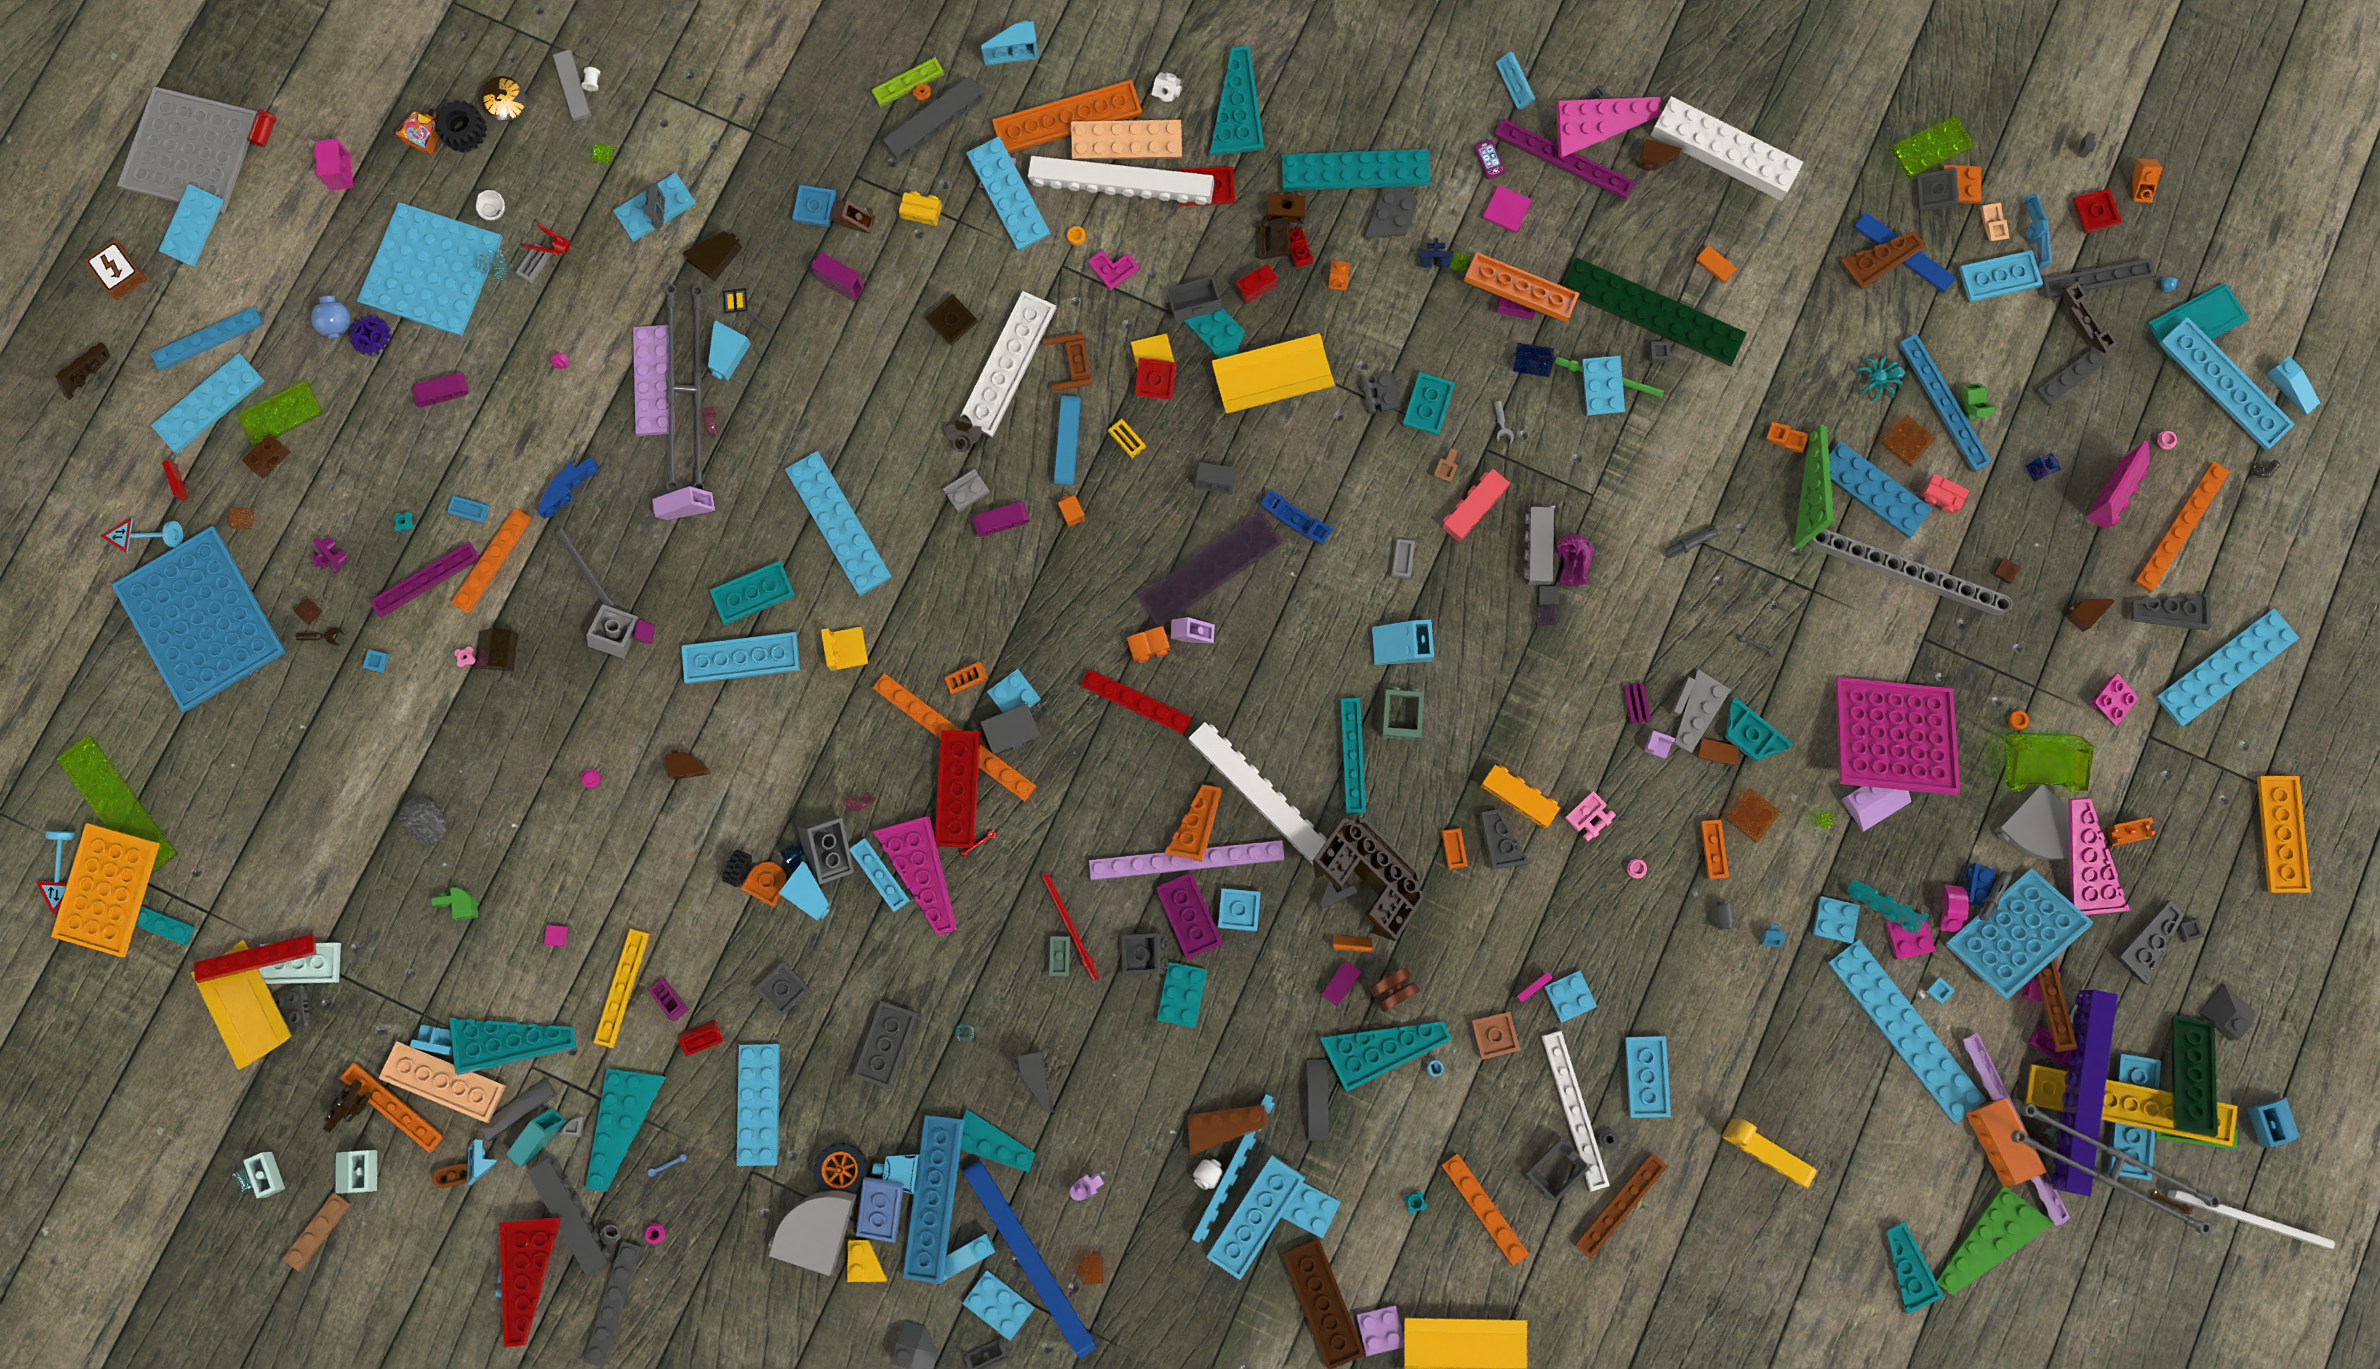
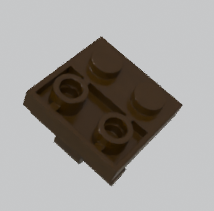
(347, 1102)

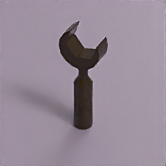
(316, 636)

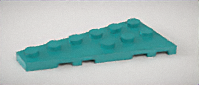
(621, 1114)

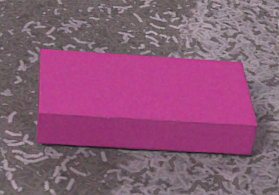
(1531, 989)

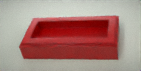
(175, 480)

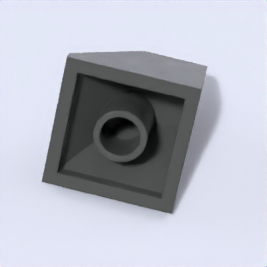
(2229, 1013)

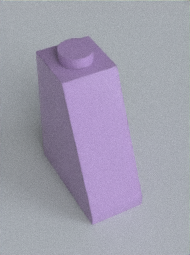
(683, 503)

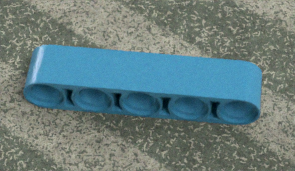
(1067, 440)

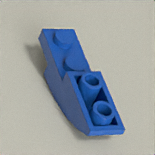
(559, 491)

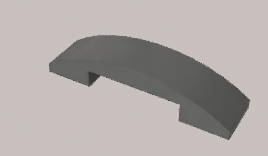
(1317, 1099)

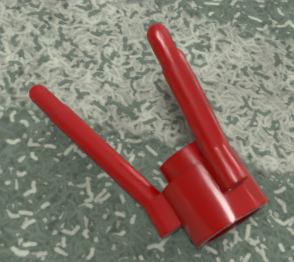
(559, 243)

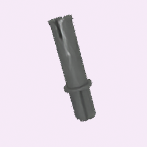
(1691, 542)
(1991, 901)

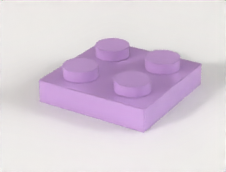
(1380, 1330)

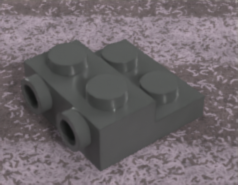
(1144, 954)

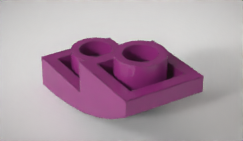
(1341, 983)

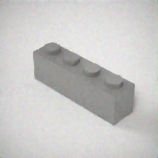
(1540, 546)

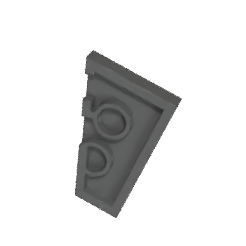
(1500, 842)

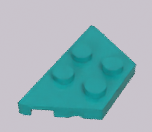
(1217, 332)
(1752, 733)

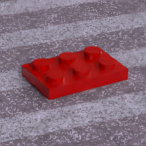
(1223, 184)

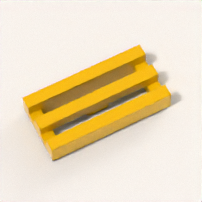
(1136, 450)

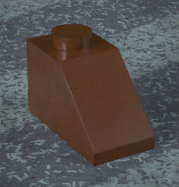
(1657, 155)
(852, 216)
(2087, 612)
(682, 765)

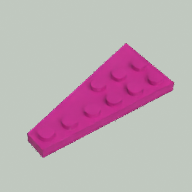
(1591, 121)

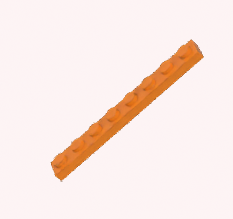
(2181, 526)

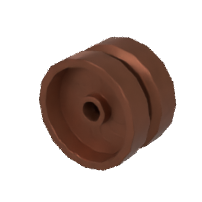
(1394, 989)

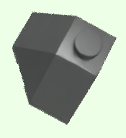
(915, 1348)

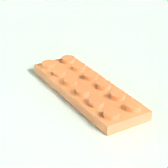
(1126, 139)
(438, 1082)

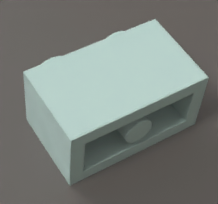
(264, 1174)

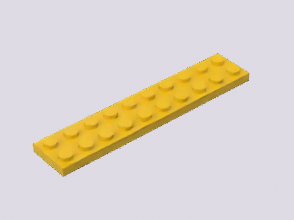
(2127, 1105)

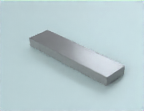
(572, 85)

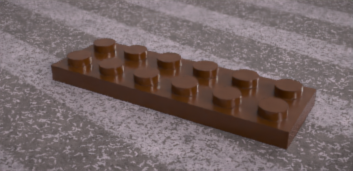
(1323, 1304)

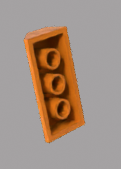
(2011, 1160)

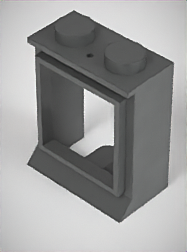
(1549, 1191)

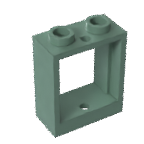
(1398, 733)

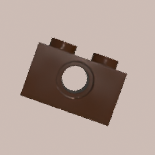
(1295, 200)
(266, 456)

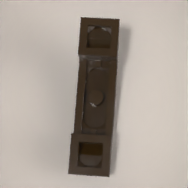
(2085, 320)

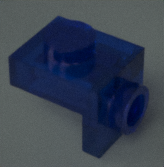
(2043, 467)

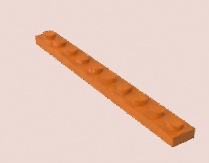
(935, 723)

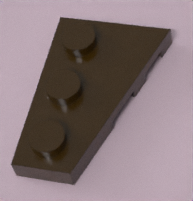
(76, 373)

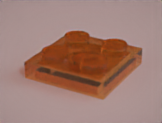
(1908, 440)
(1753, 815)

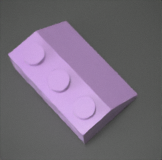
(1874, 804)

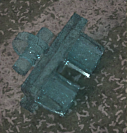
(486, 261)

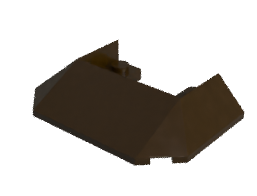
(1363, 849)

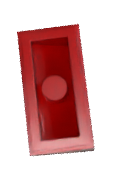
(700, 1037)

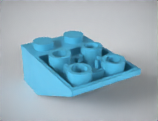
(1403, 642)

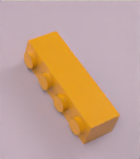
(1520, 797)

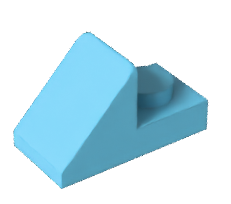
(476, 1163)

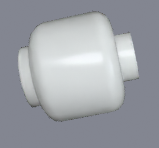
(1208, 1174)

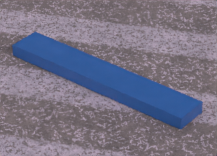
(1918, 263)

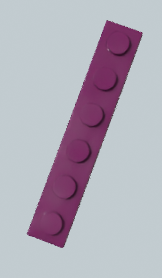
(425, 579)

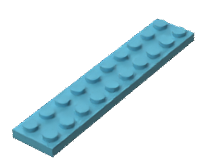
(1906, 1031)

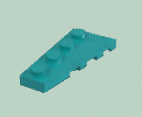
(991, 1143)

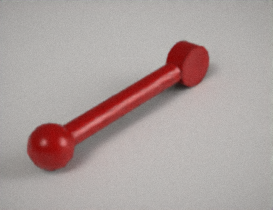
(991, 834)

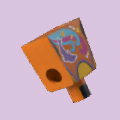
(420, 131)

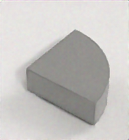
(573, 1127)

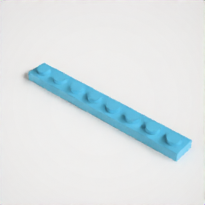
(1228, 1178)

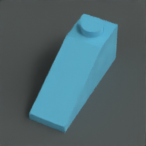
(2294, 384)
(968, 1255)

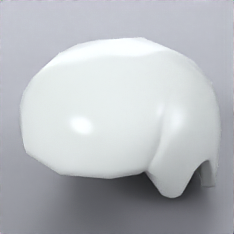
(490, 205)

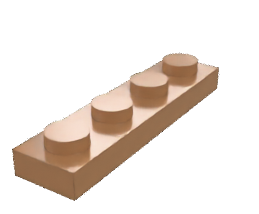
(317, 1231)

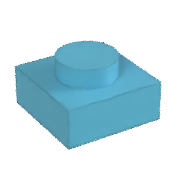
(1940, 990)

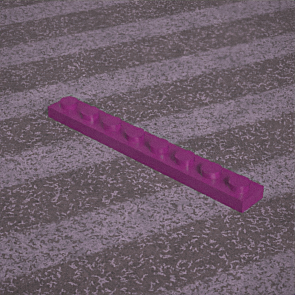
(1571, 163)

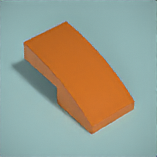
(1787, 438)

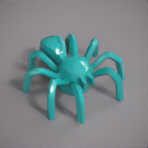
(1880, 376)

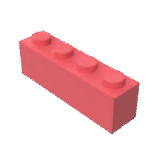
(1476, 505)

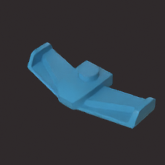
(2038, 230)

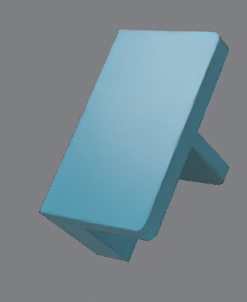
(433, 1040)

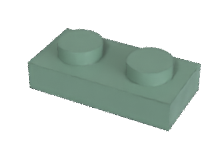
(1059, 956)

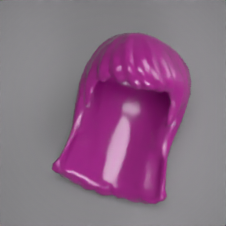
(1577, 557)

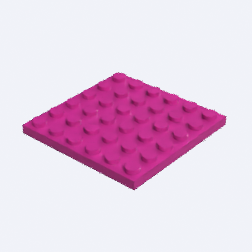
(1897, 736)

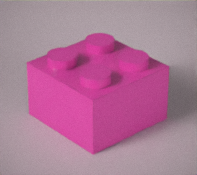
(333, 164)

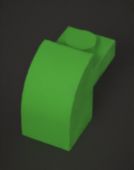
(1975, 401)
(462, 902)

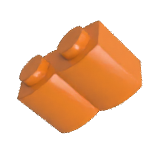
(1148, 644)

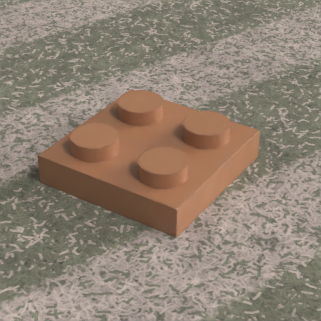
(1495, 1035)

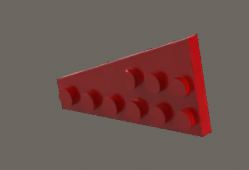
(524, 1263)

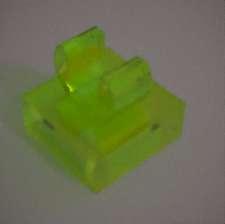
(602, 154)

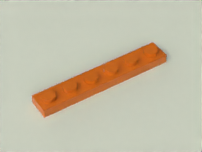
(491, 560)
(394, 1108)
(1485, 1209)

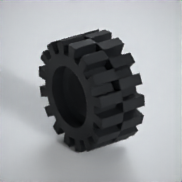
(737, 868)

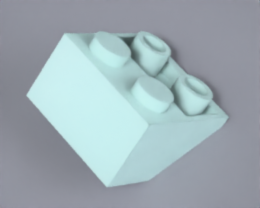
(356, 1171)

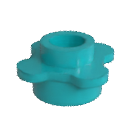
(407, 525)
(1420, 1202)

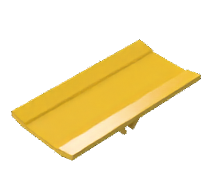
(1272, 373)
(244, 1013)
(1465, 1344)

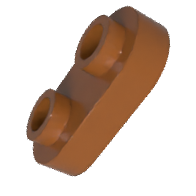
(453, 1173)

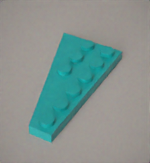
(1238, 115)
(497, 1043)
(1372, 1053)

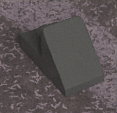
(1331, 897)

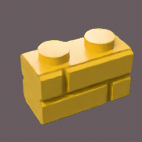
(920, 208)

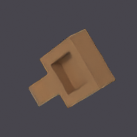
(1446, 468)

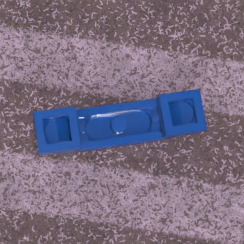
(1295, 519)

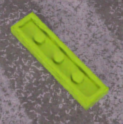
(907, 82)

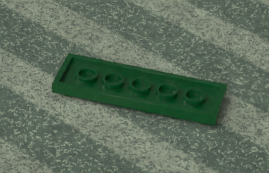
(2194, 1076)

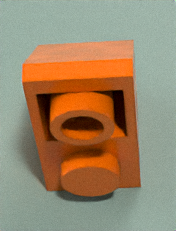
(2145, 179)

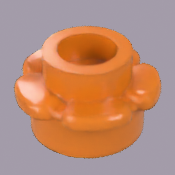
(922, 96)

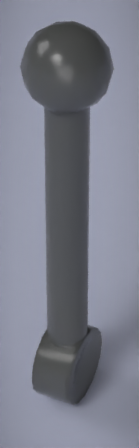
(1772, 651)

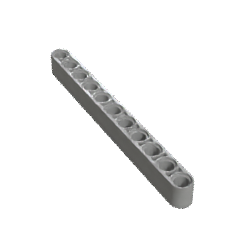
(1918, 570)

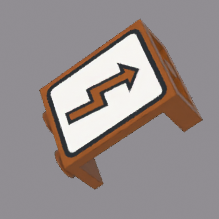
(115, 269)

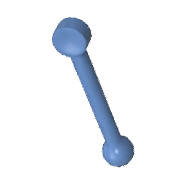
(652, 1172)

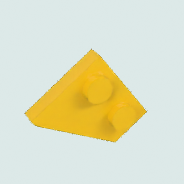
(863, 1263)

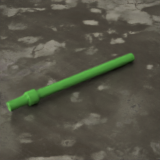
(1574, 366)

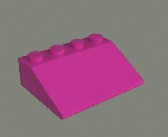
(2120, 486)

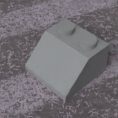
(612, 631)

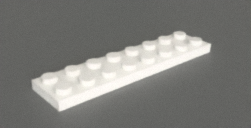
(1008, 362)

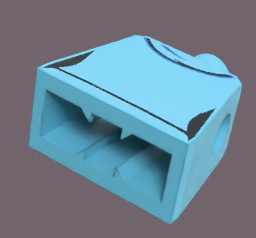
(899, 1170)

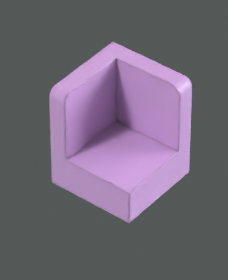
(1658, 744)

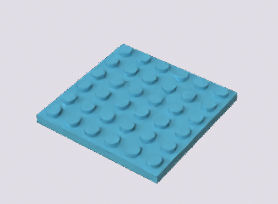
(428, 269)

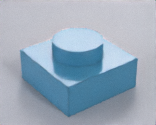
(375, 661)

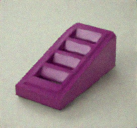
(677, 1008)

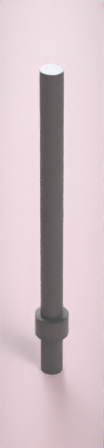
(585, 569)

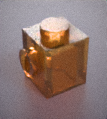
(1092, 1269)

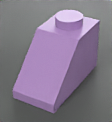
(1192, 631)

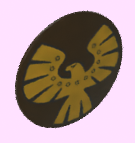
(503, 98)

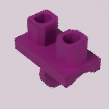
(323, 549)

